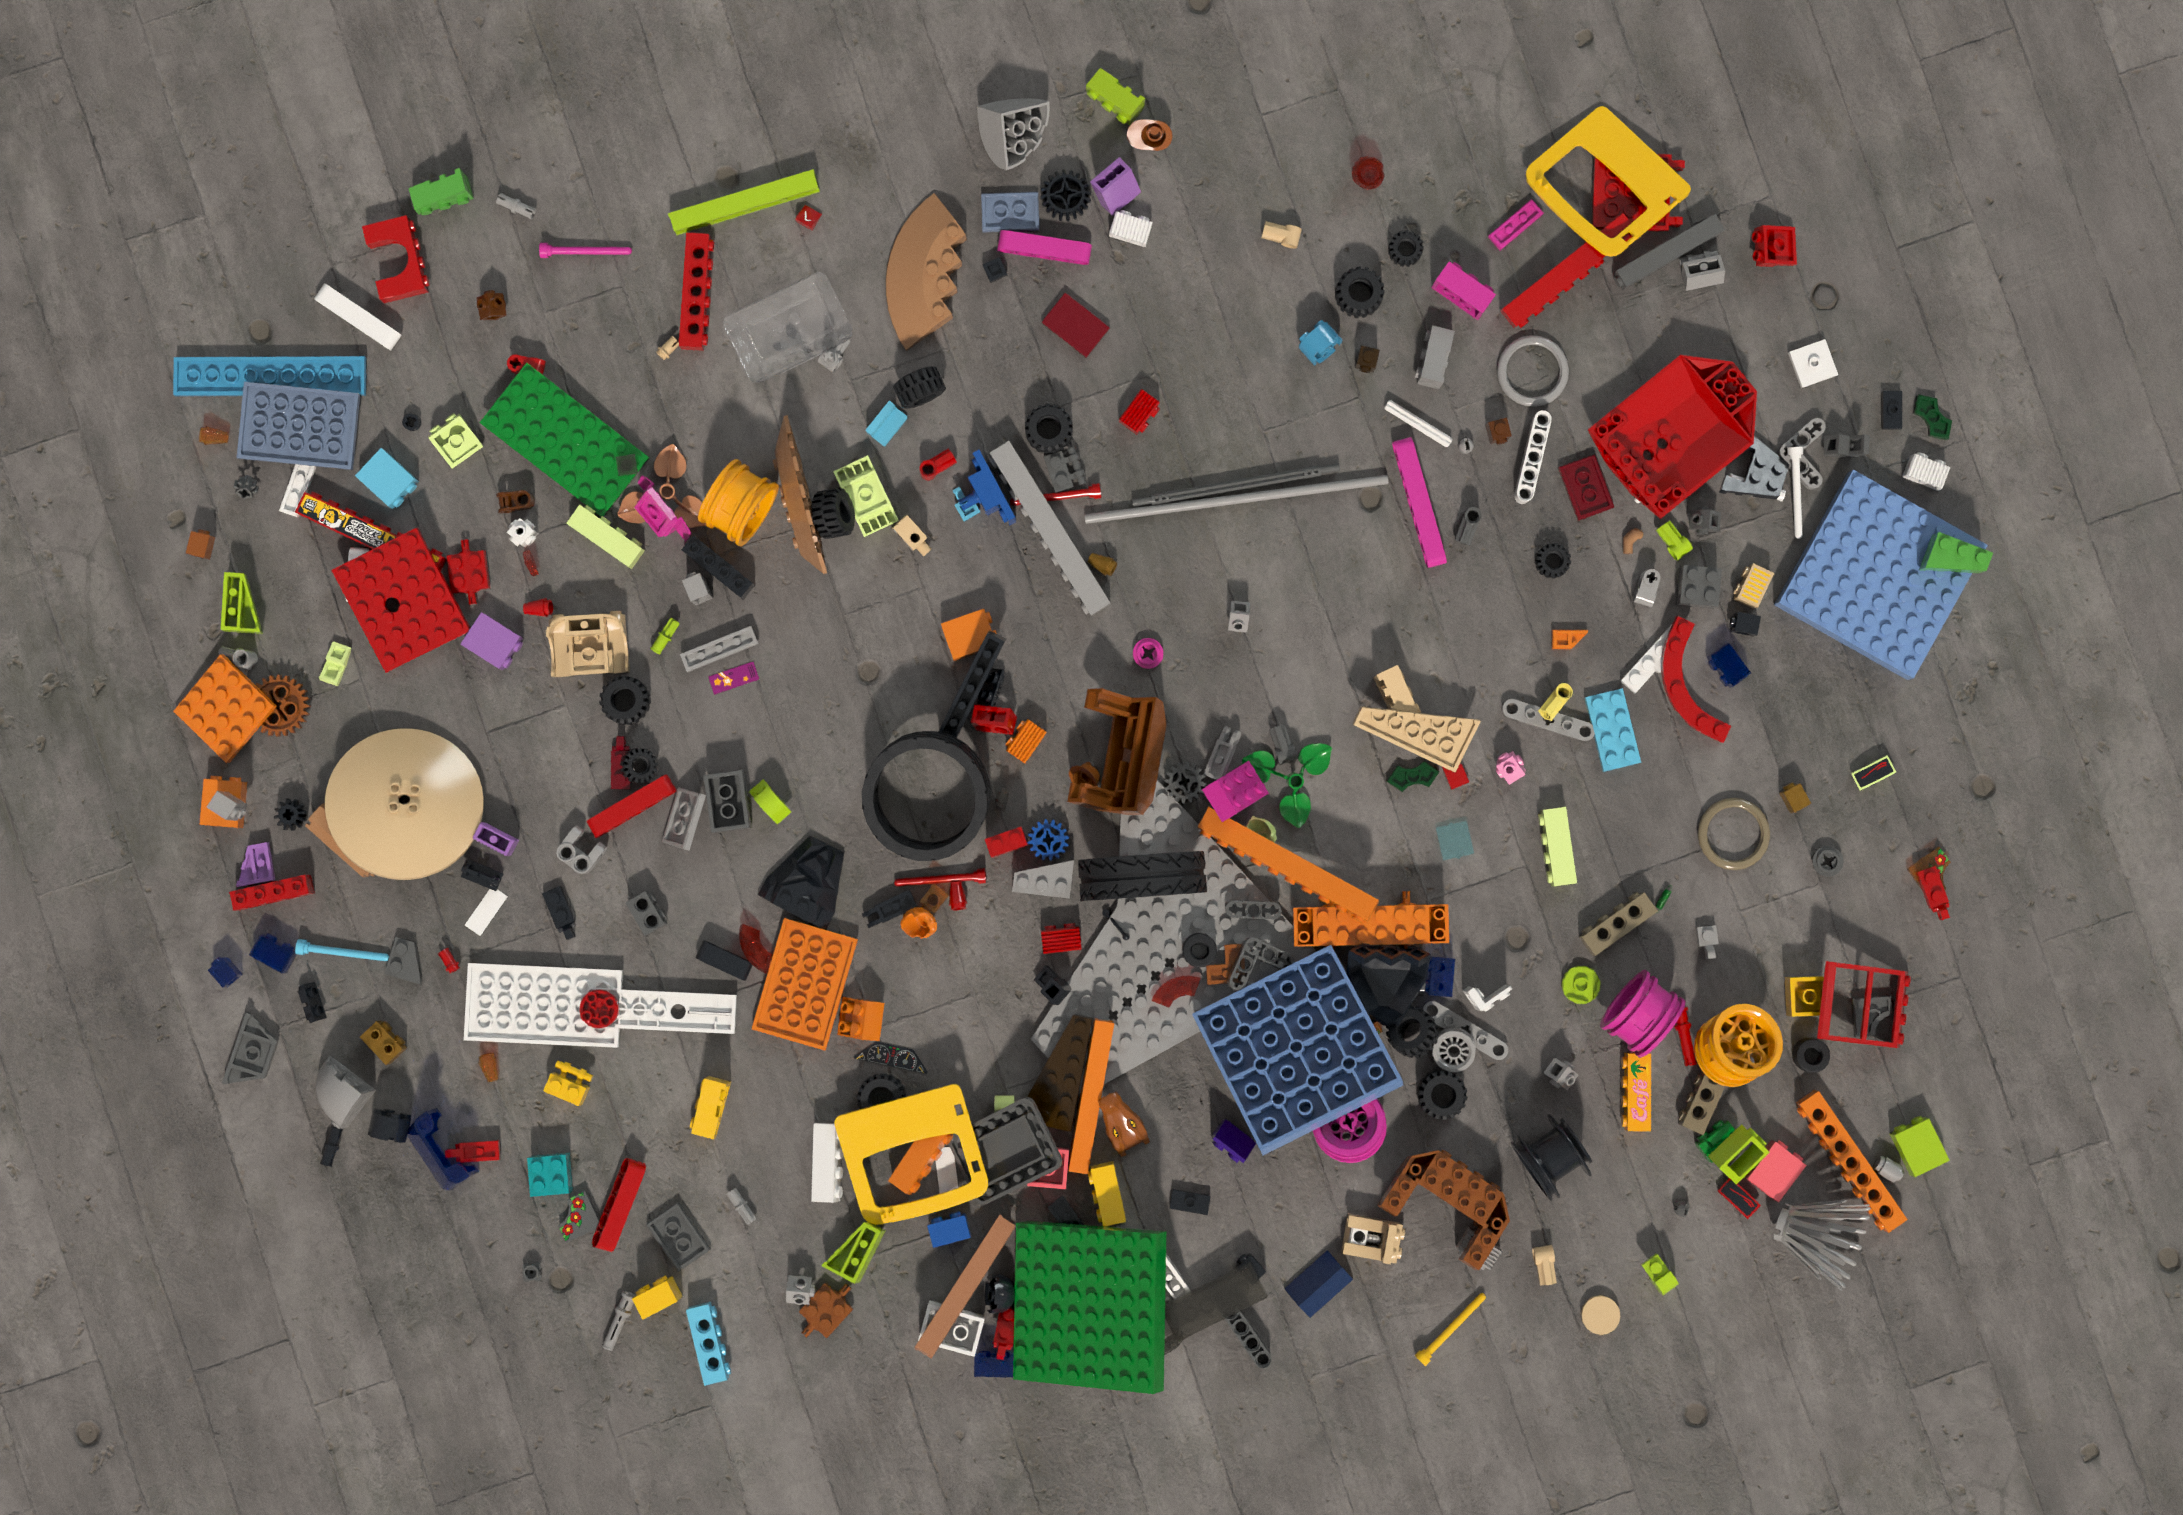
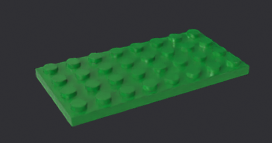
(562, 439)

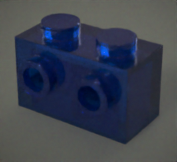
(1440, 977)
(988, 1366)

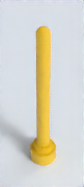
(1425, 1355)

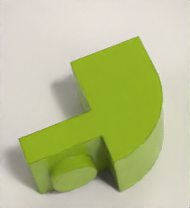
(770, 801)
(1659, 1274)

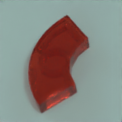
(753, 948)
(1176, 988)

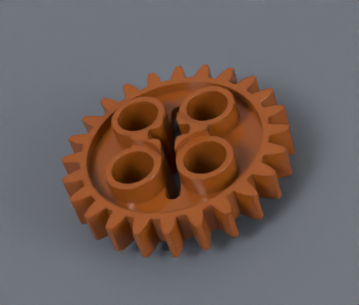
(293, 696)

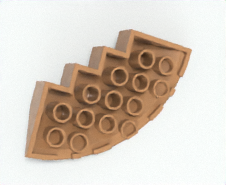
(921, 270)
(797, 498)

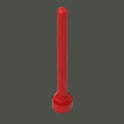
(1092, 491)
(978, 876)

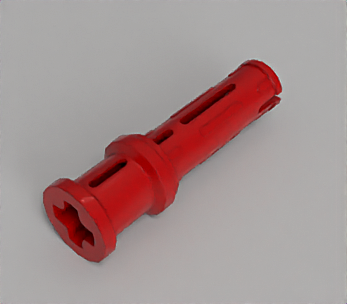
(1683, 1026)

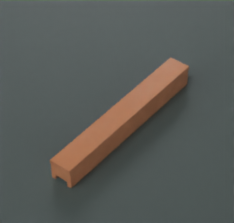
(965, 1287)

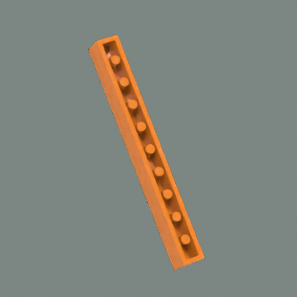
(1289, 865)

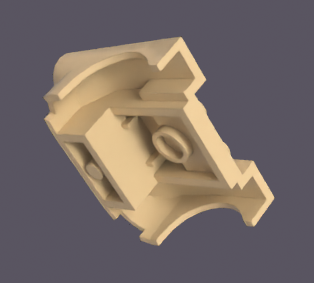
(588, 644)

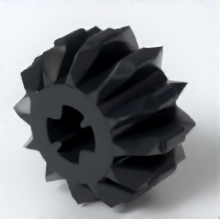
(288, 807)

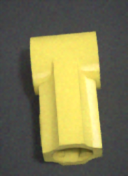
(1555, 701)

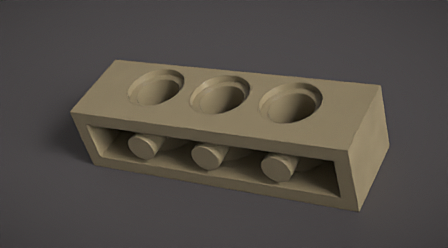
(1644, 910)
(1707, 1105)

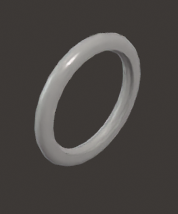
(1533, 401)

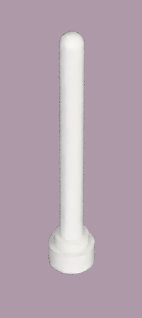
(1795, 454)

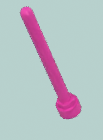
(547, 250)

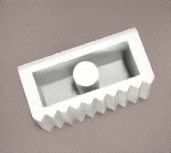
(1130, 228)
(1926, 471)

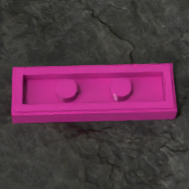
(1515, 224)

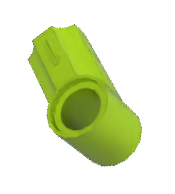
(1677, 545)

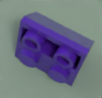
(1234, 1140)

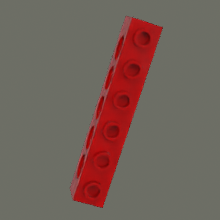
(694, 243)

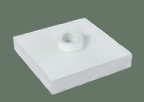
(1813, 363)

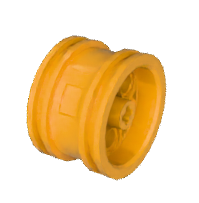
(738, 502)
(1727, 1054)

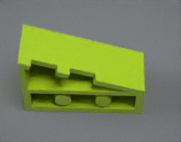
(1115, 97)
(856, 1253)

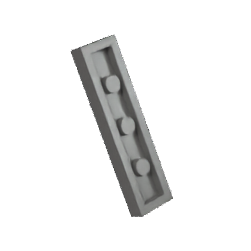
(719, 649)

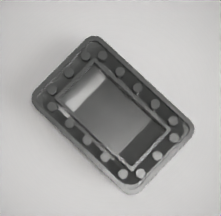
(1012, 1147)

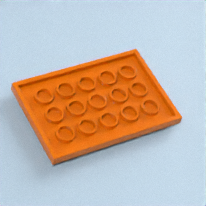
(804, 984)

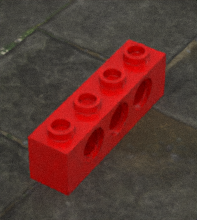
(272, 892)

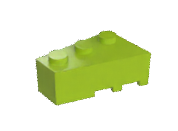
(238, 605)

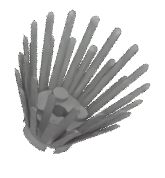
(1809, 1238)

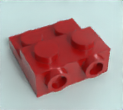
(1774, 246)

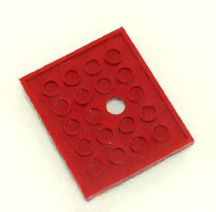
(427, 607)

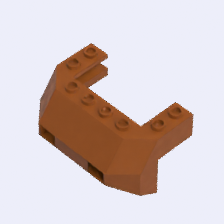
(1131, 754)

